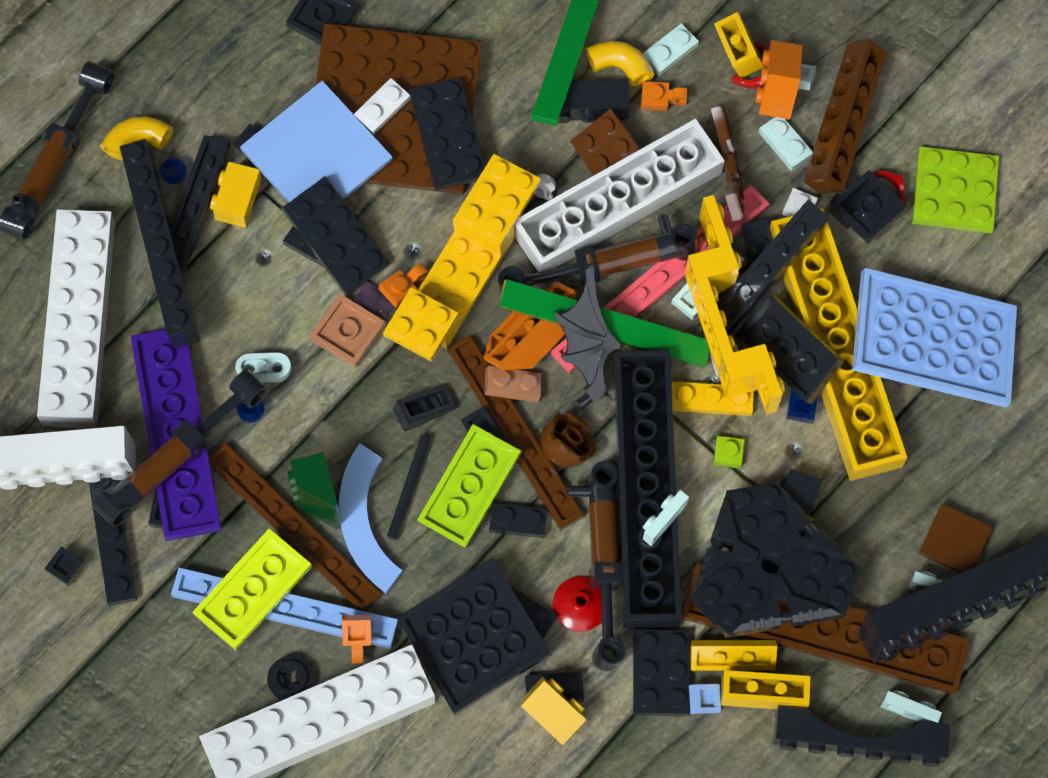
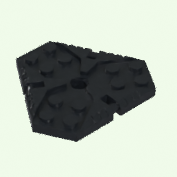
(765, 530)

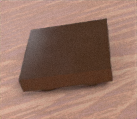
(955, 539)

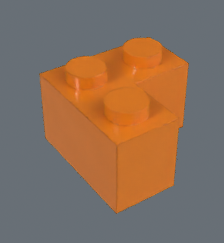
(779, 79)

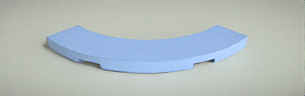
(355, 521)

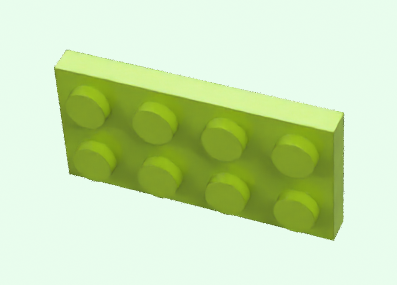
(469, 486)

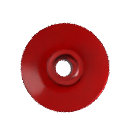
(571, 614)

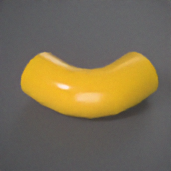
(622, 56)
(134, 129)

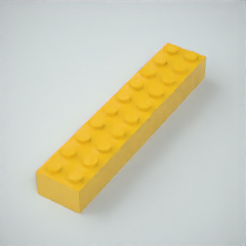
(852, 398)

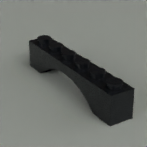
(801, 728)

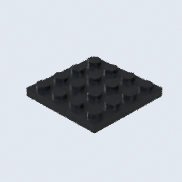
(474, 636)

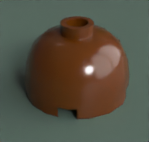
(567, 440)

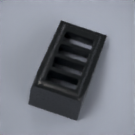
(408, 403)

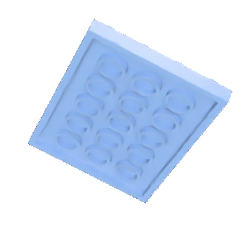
(935, 338)

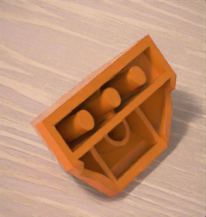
(523, 339)

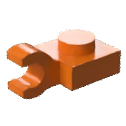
(657, 96)
(398, 284)
(357, 634)

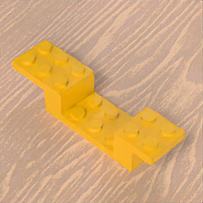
(462, 270)
(716, 272)

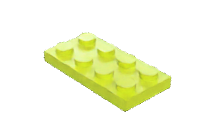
(252, 589)

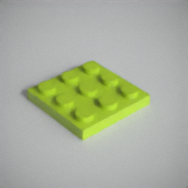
(955, 189)

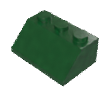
(313, 489)

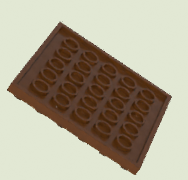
(361, 60)

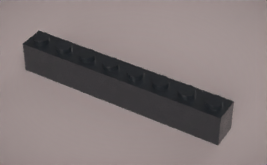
(160, 244)

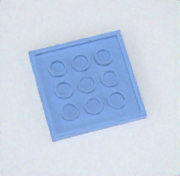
(316, 141)

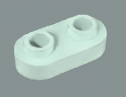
(264, 366)

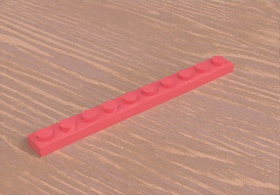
(668, 273)

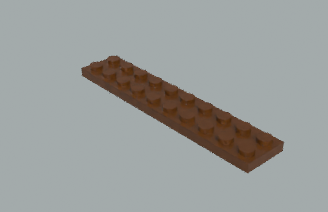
(932, 665)

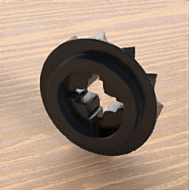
(287, 665)

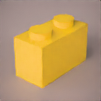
(739, 45)
(236, 194)
(553, 709)

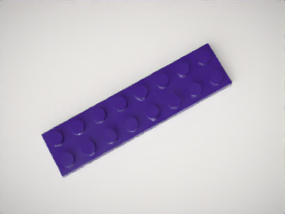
(167, 400)

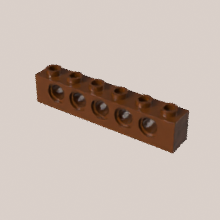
(845, 117)

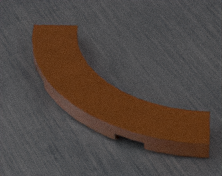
(734, 183)

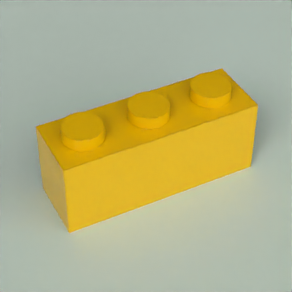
(764, 690)

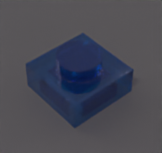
(800, 410)

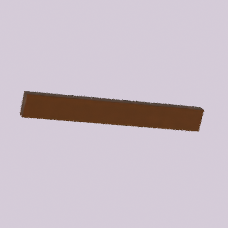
(516, 432)
(294, 528)

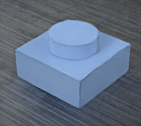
(704, 698)

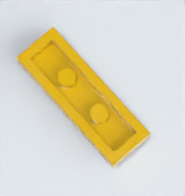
(709, 399)
(733, 655)

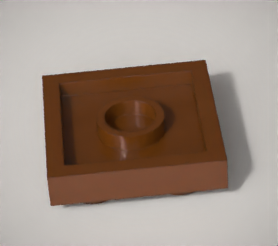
(604, 142)

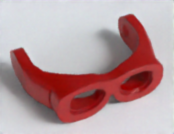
(753, 83)
(896, 180)

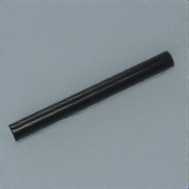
(409, 487)

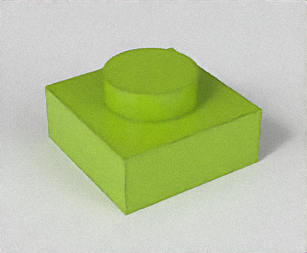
(728, 452)

